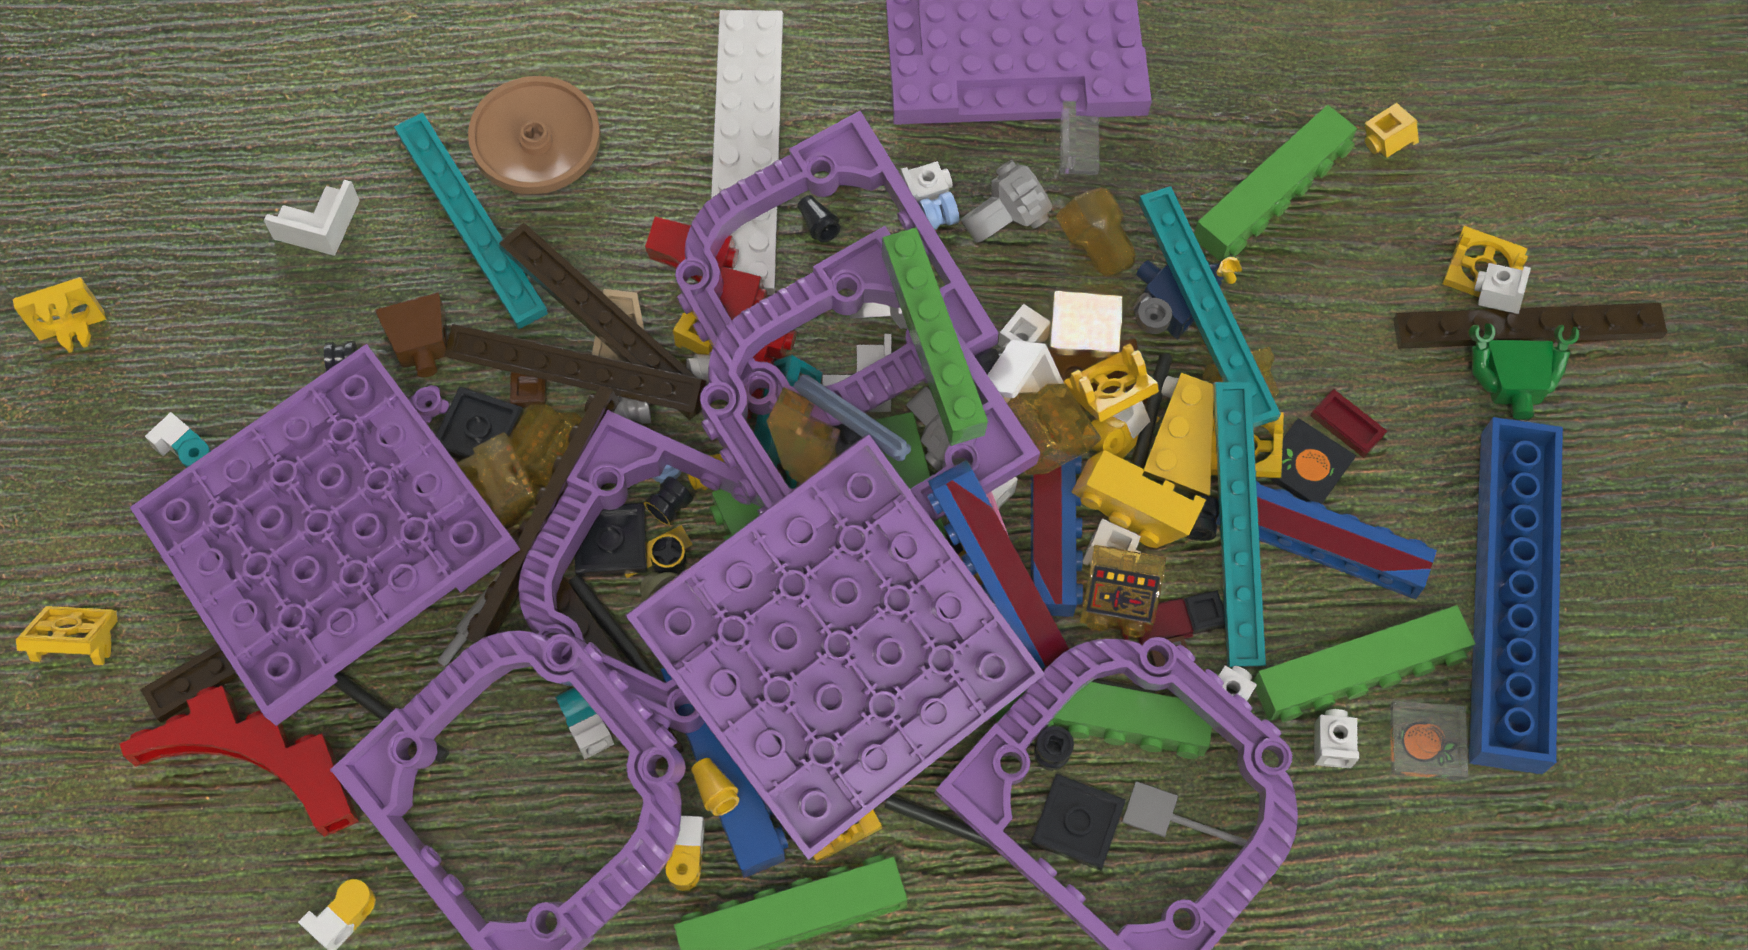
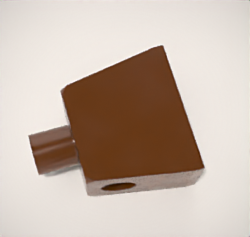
(416, 332)

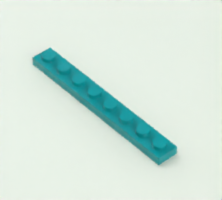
(470, 220)
(1206, 300)
(1239, 524)

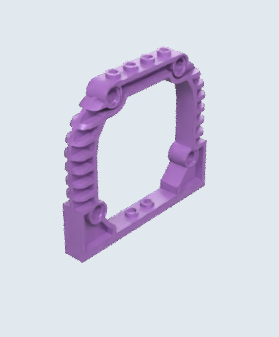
(854, 159)
(860, 267)
(621, 455)
(383, 778)
(982, 790)

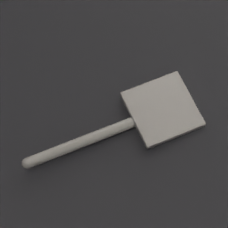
(1153, 810)

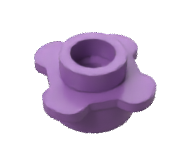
(426, 395)

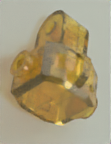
(1094, 223)

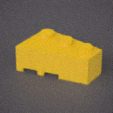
(1185, 438)
(1136, 501)

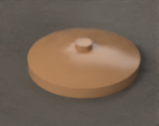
(534, 135)

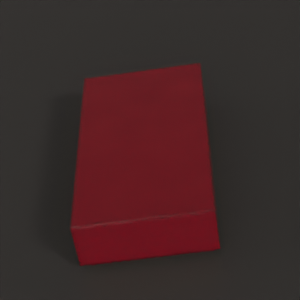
(1348, 423)

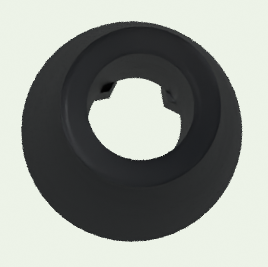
(819, 220)

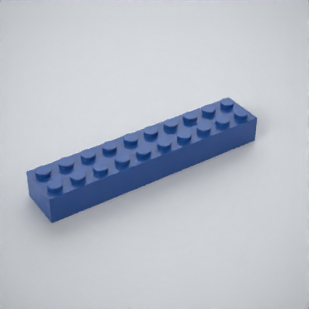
(1517, 597)

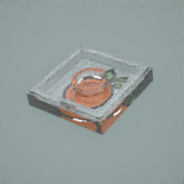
(1428, 740)

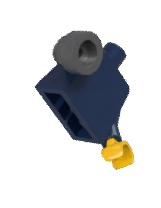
(1162, 301)

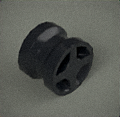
(336, 353)

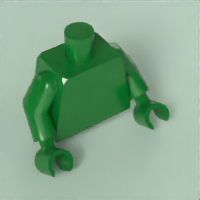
(1519, 370)

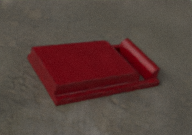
(1169, 622)

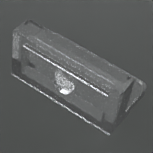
(1078, 142)

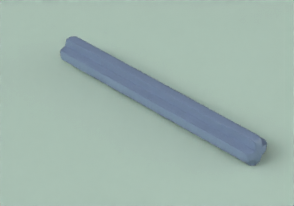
(852, 417)

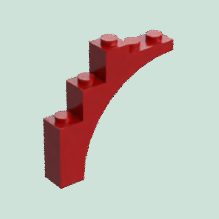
(740, 289)
(217, 730)

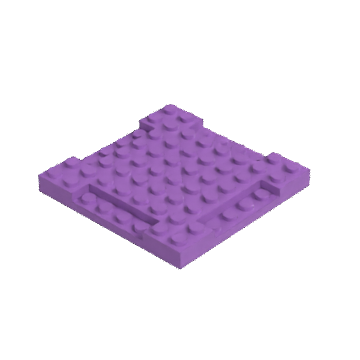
(1015, 59)
(321, 532)
(836, 646)

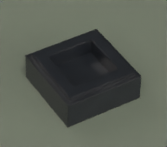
(1205, 611)

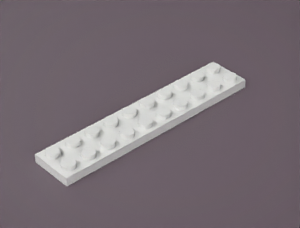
(749, 123)

